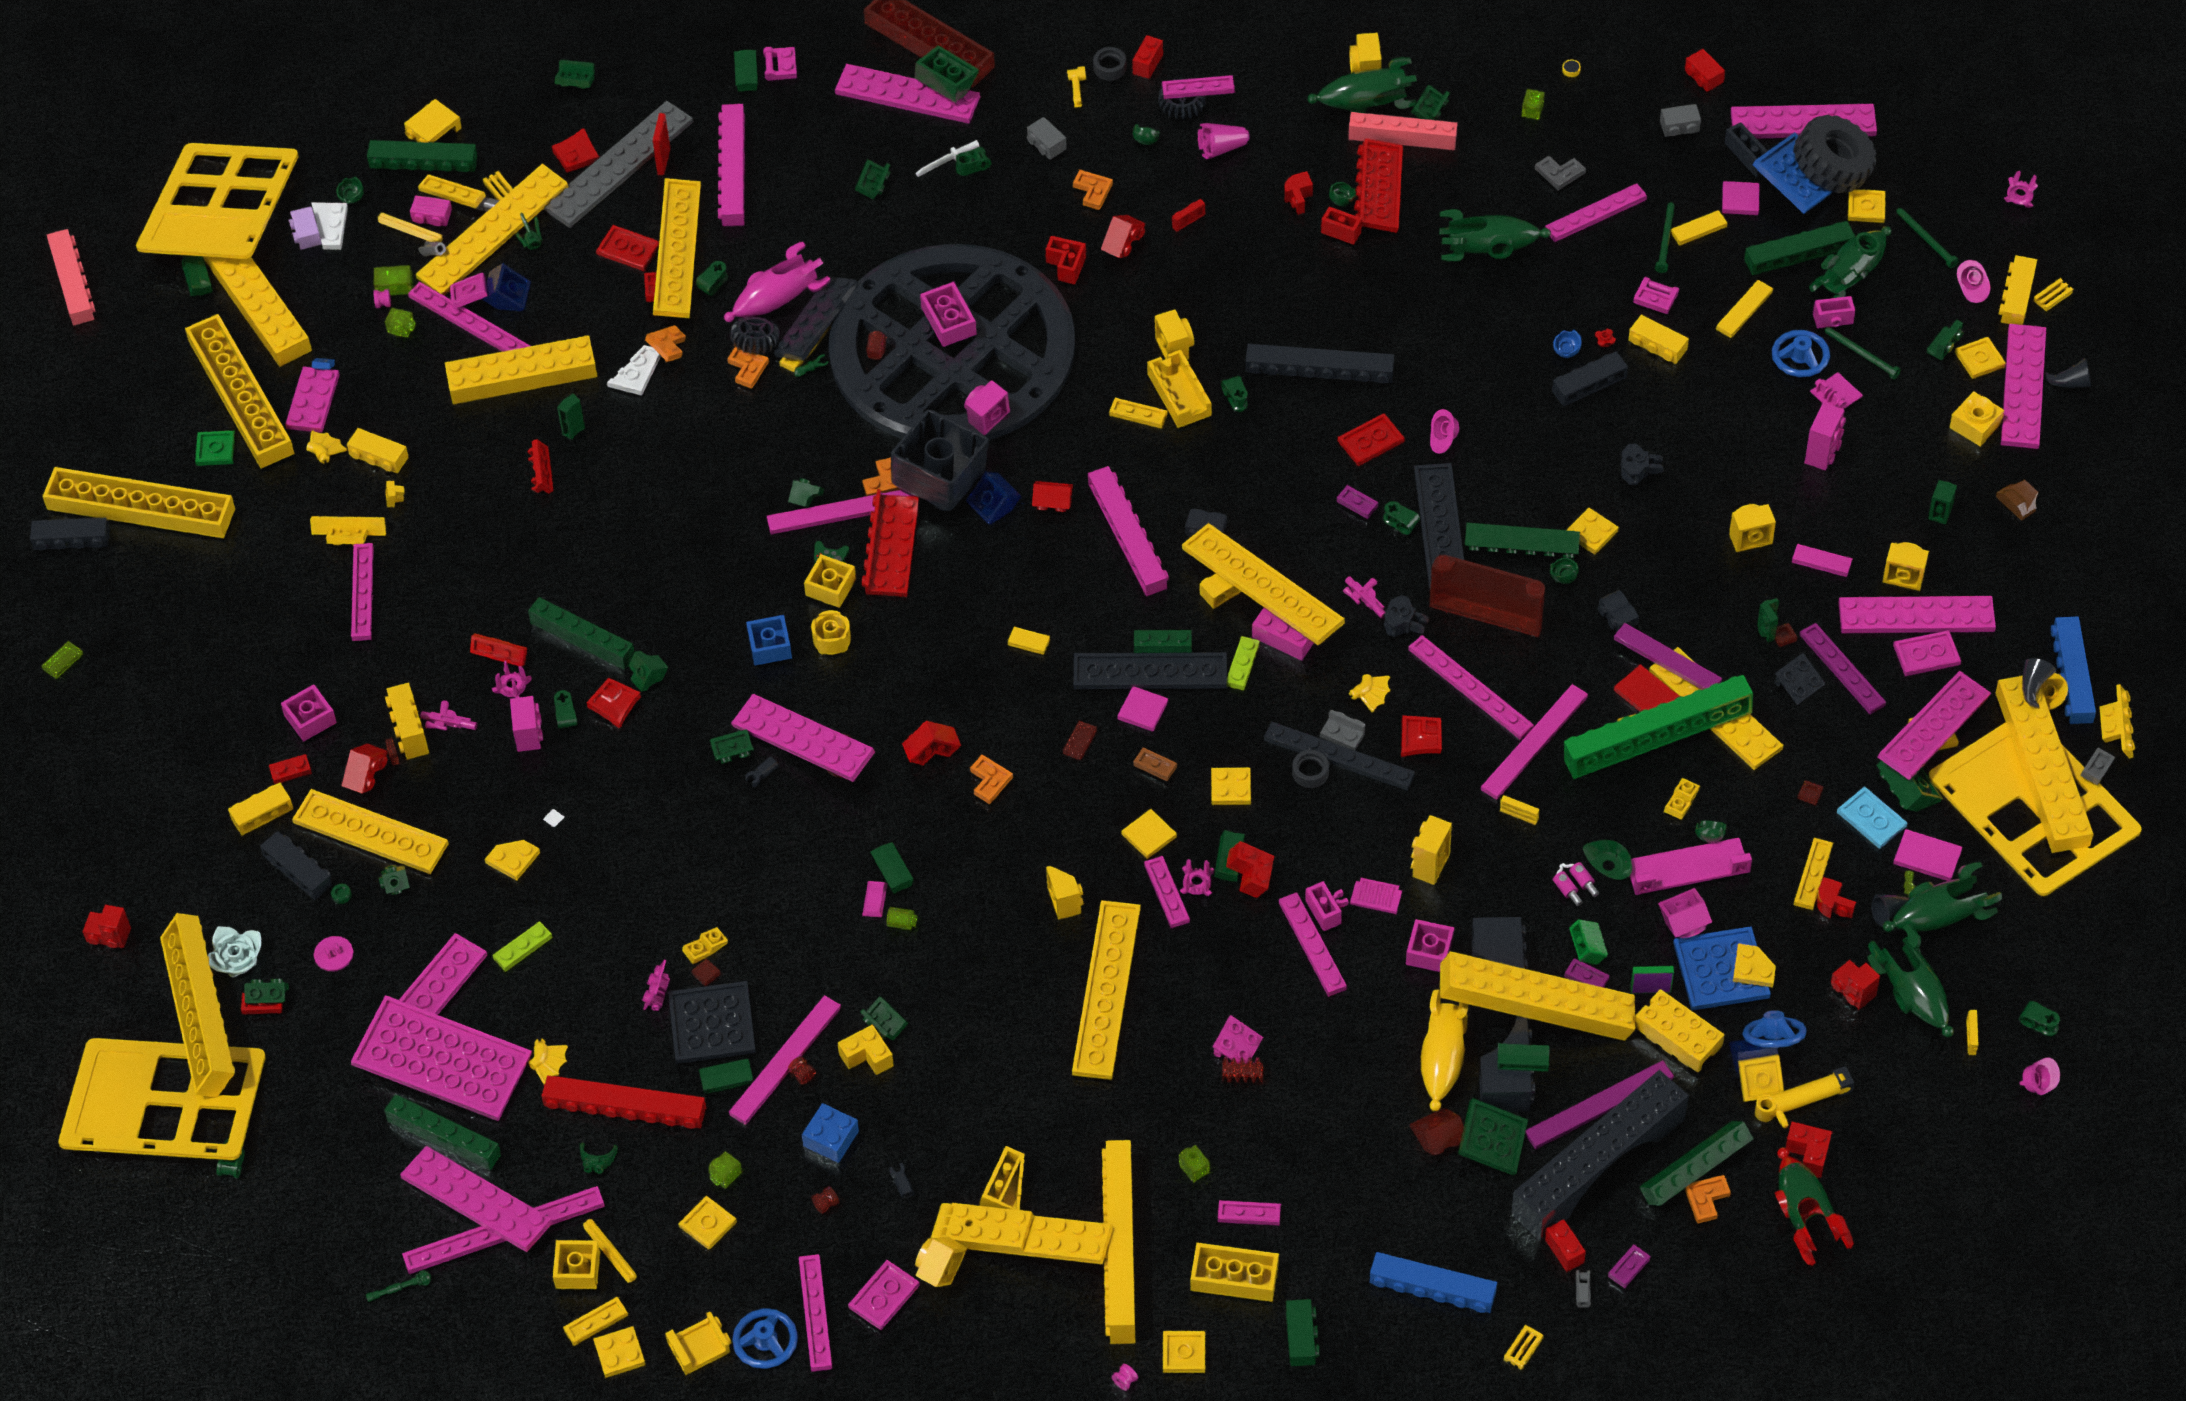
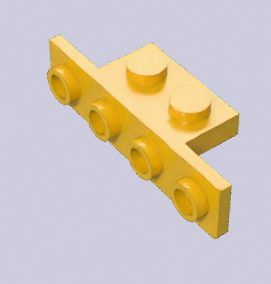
(347, 529)
(2116, 721)

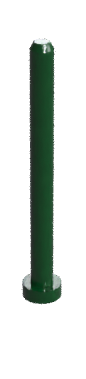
(1952, 261)
(1662, 266)
(1893, 372)

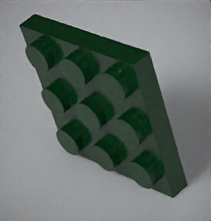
(1493, 1136)

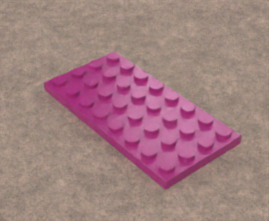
(441, 1058)

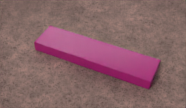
(1198, 87)
(1167, 892)

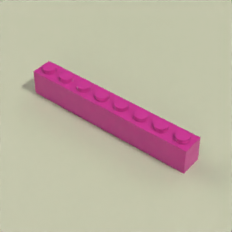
(732, 163)
(1128, 531)

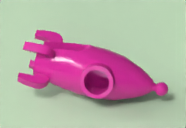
(777, 285)

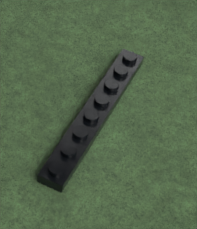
(1341, 756)

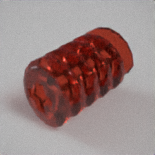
(1242, 1069)

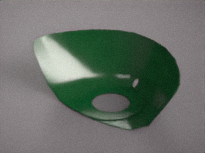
(1606, 850)

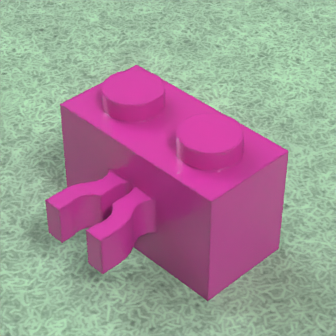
(1324, 905)

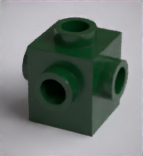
(393, 872)

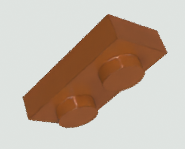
(1155, 764)

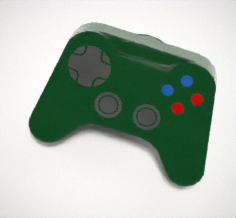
(840, 554)

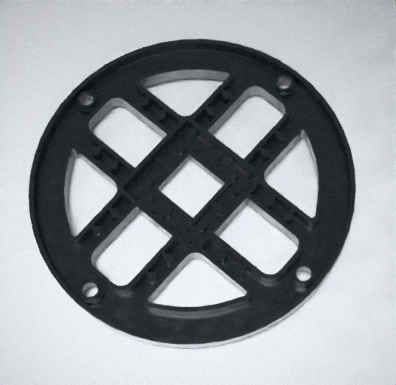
(958, 373)

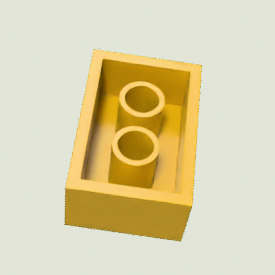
(1431, 849)

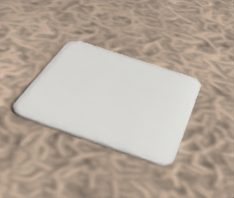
(553, 818)

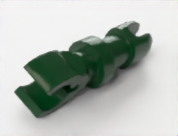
(810, 366)

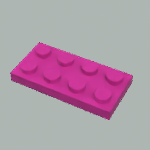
(312, 399)

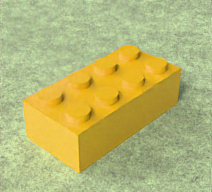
(1234, 1272)

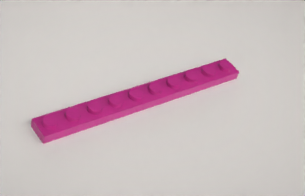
(482, 1238)

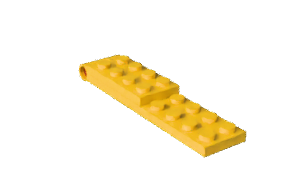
(1022, 1233)

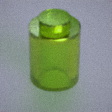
(901, 918)

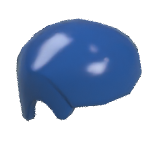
(1567, 344)

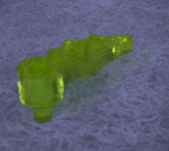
(1909, 886)

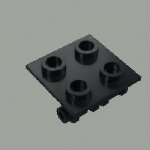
(1799, 678)

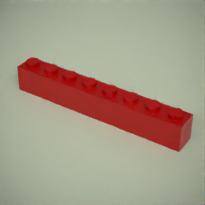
(624, 1102)

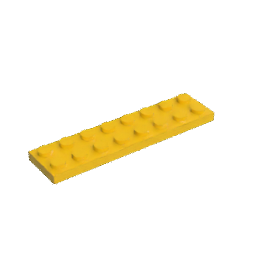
(1742, 734)
(370, 831)

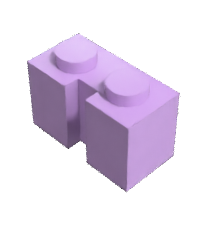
(305, 227)

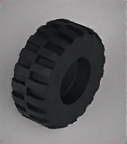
(1838, 135)

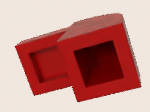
(1296, 189)
(1830, 901)

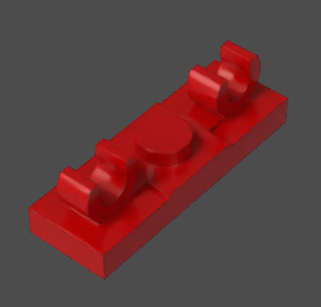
(541, 466)
(498, 650)

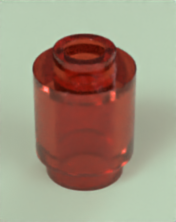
(876, 345)

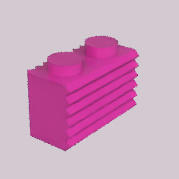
(430, 211)

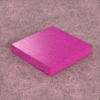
(1740, 198)
(468, 290)
(1142, 708)

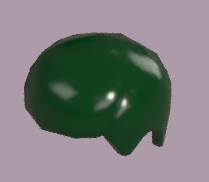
(1145, 135)
(350, 190)
(1342, 194)
(1564, 570)
(1710, 831)

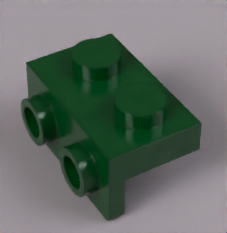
(575, 74)
(1430, 104)
(872, 179)
(1945, 340)
(1768, 619)
(732, 746)
(265, 992)
(885, 1019)

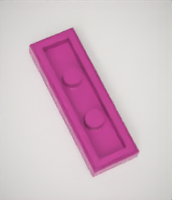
(1822, 560)
(1249, 1212)

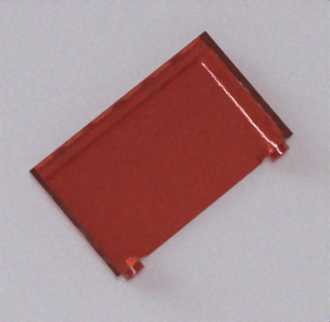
(1487, 594)

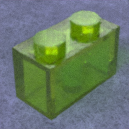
(396, 279)

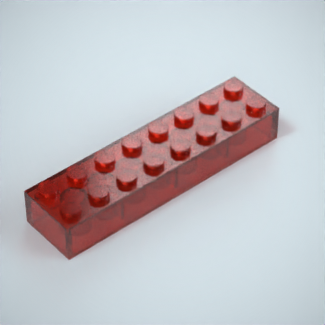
(923, 32)

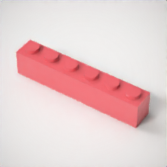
(1403, 130)
(70, 277)

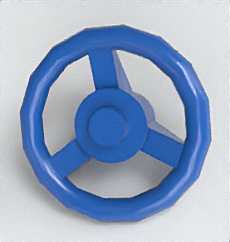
(1800, 352)
(1774, 1027)
(764, 1338)

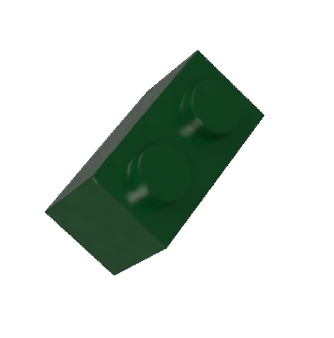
(1942, 502)

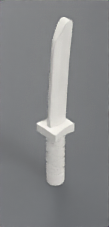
(952, 155)

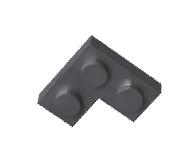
(1560, 175)

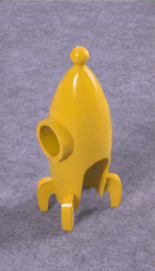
(1443, 1048)

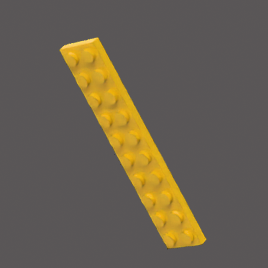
(492, 230)
(677, 248)
(1263, 584)
(1106, 990)

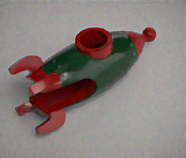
(1803, 1197)

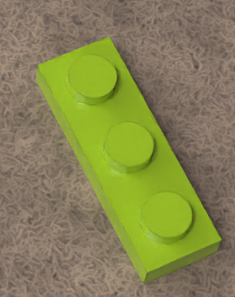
(1242, 663)
(522, 946)

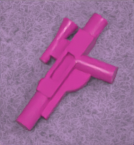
(1366, 594)
(447, 718)

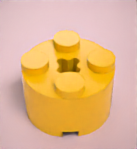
(831, 632)

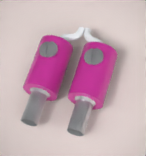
(1581, 876)

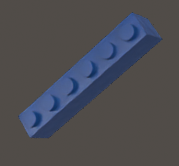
(2073, 669)
(1433, 1282)

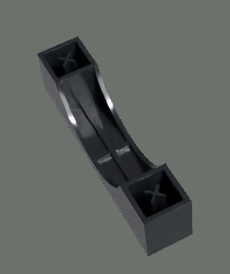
(1503, 942)
(1559, 1185)

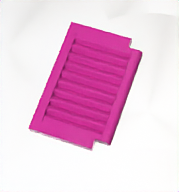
(1376, 895)

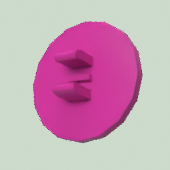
(333, 953)

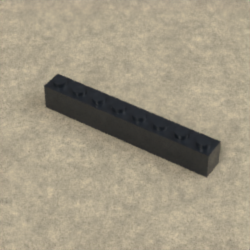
(1319, 363)

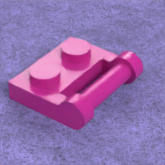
(786, 63)
(1654, 297)

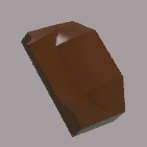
(2019, 498)

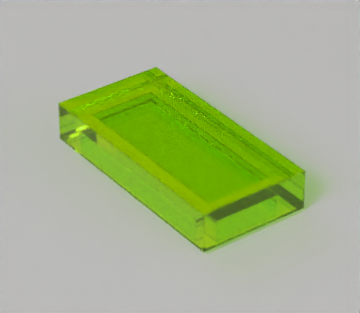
(62, 659)

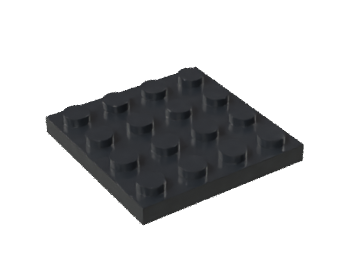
(711, 1022)

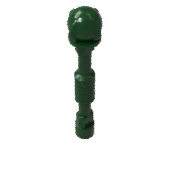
(422, 1277)

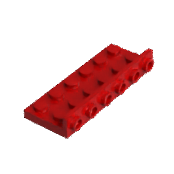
(1379, 184)
(890, 545)

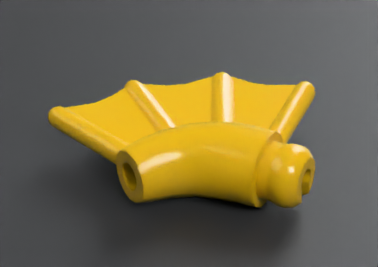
(324, 446)
(1371, 691)
(547, 1059)

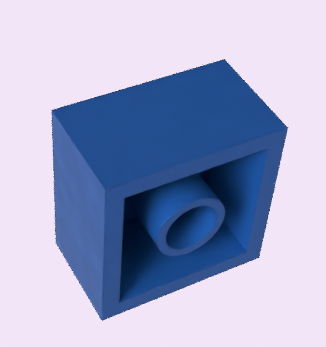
(769, 640)
(830, 1133)

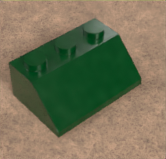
(945, 73)
(1913, 793)

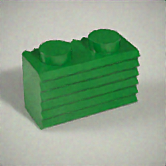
(1588, 941)

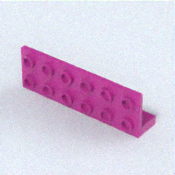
(1689, 866)

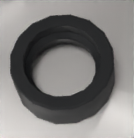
(1107, 73)
(1310, 756)

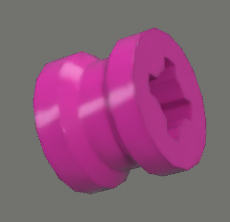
(382, 298)
(1125, 1377)

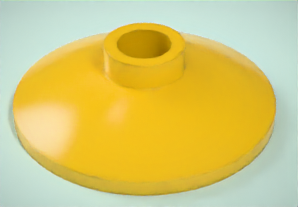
(2059, 686)

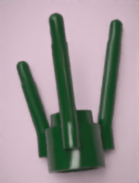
(531, 240)

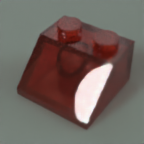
(1438, 1131)

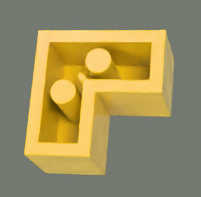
(866, 1046)

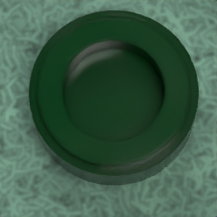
(341, 893)

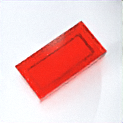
(1079, 740)

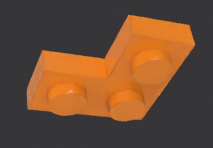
(1096, 187)
(665, 342)
(750, 365)
(882, 481)
(993, 777)
(1702, 1195)

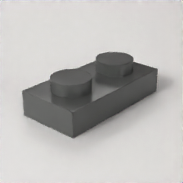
(2097, 766)

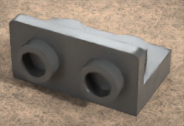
(1343, 730)

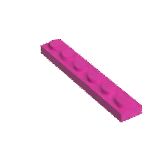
(1596, 212)
(362, 592)
(1312, 944)
(815, 1313)

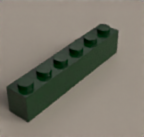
(422, 156)
(1797, 248)
(1522, 539)
(581, 633)
(442, 1132)
(1696, 1163)

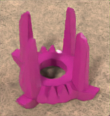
(2028, 188)
(516, 690)
(1190, 873)

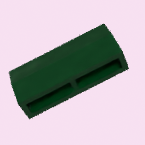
(746, 70)
(196, 275)
(571, 416)
(1227, 841)
(892, 867)
(1523, 1057)
(726, 1076)

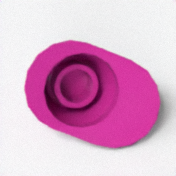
(1973, 281)
(1443, 431)
(2041, 1076)

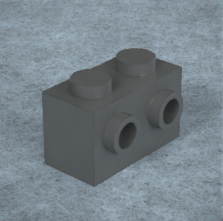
(1680, 120)
(1046, 138)

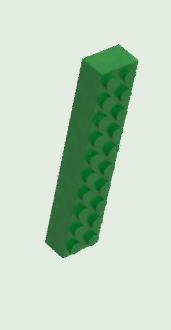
(1658, 726)

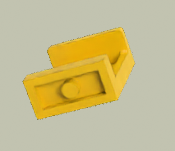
(432, 123)
(699, 1344)

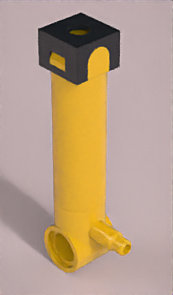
(1838, 1083)

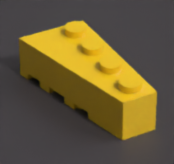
(407, 720)

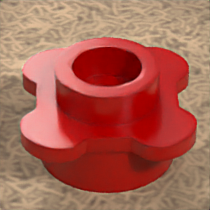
(1605, 342)

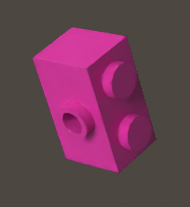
(1834, 312)

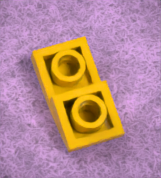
(1682, 798)
(705, 946)

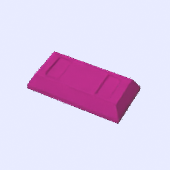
(875, 899)

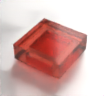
(1785, 635)
(392, 751)
(1810, 792)
(706, 972)

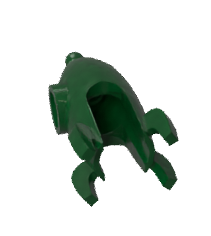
(1368, 89)
(1487, 235)
(1852, 261)
(1934, 905)
(1916, 990)

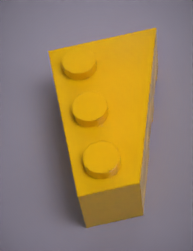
(1006, 1181)

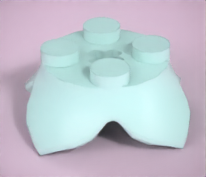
(227, 942)

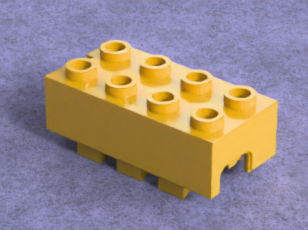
(1179, 389)
(1678, 1030)

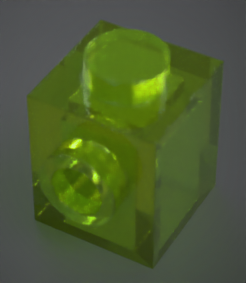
(1533, 104)
(400, 322)
(1194, 1163)
(724, 1170)

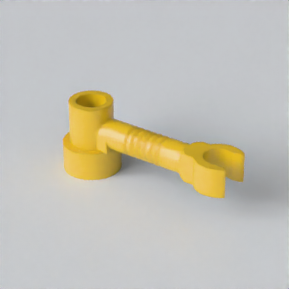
(1076, 76)

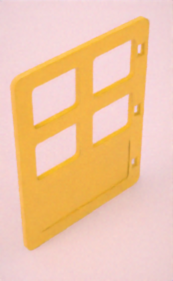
(215, 229)
(1991, 776)
(116, 1089)

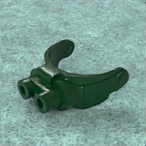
(597, 1163)

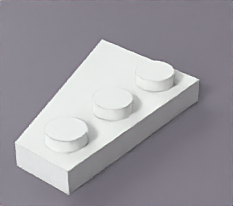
(330, 223)
(637, 373)

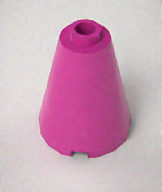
(1219, 139)

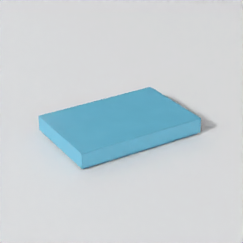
(1872, 817)

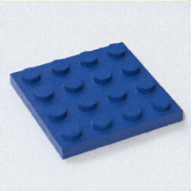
(1784, 173)
(1709, 967)

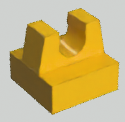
(393, 493)

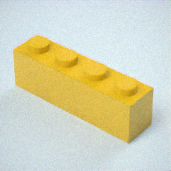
(2018, 290)

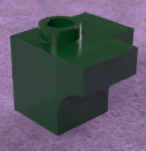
(803, 493)
(647, 670)

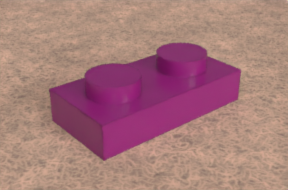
(1357, 502)
(1586, 974)
(1629, 1266)

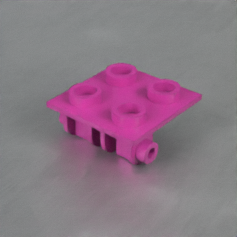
(1836, 391)
(658, 986)
(1236, 1041)

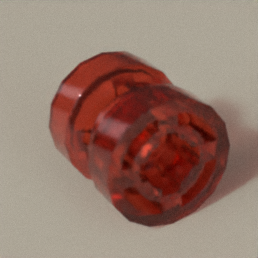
(802, 1071)
(825, 1199)

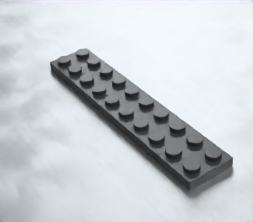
(614, 166)

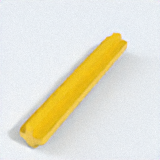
(409, 228)
(609, 1250)

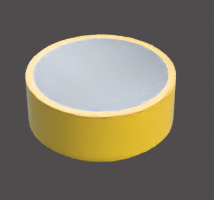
(1571, 68)

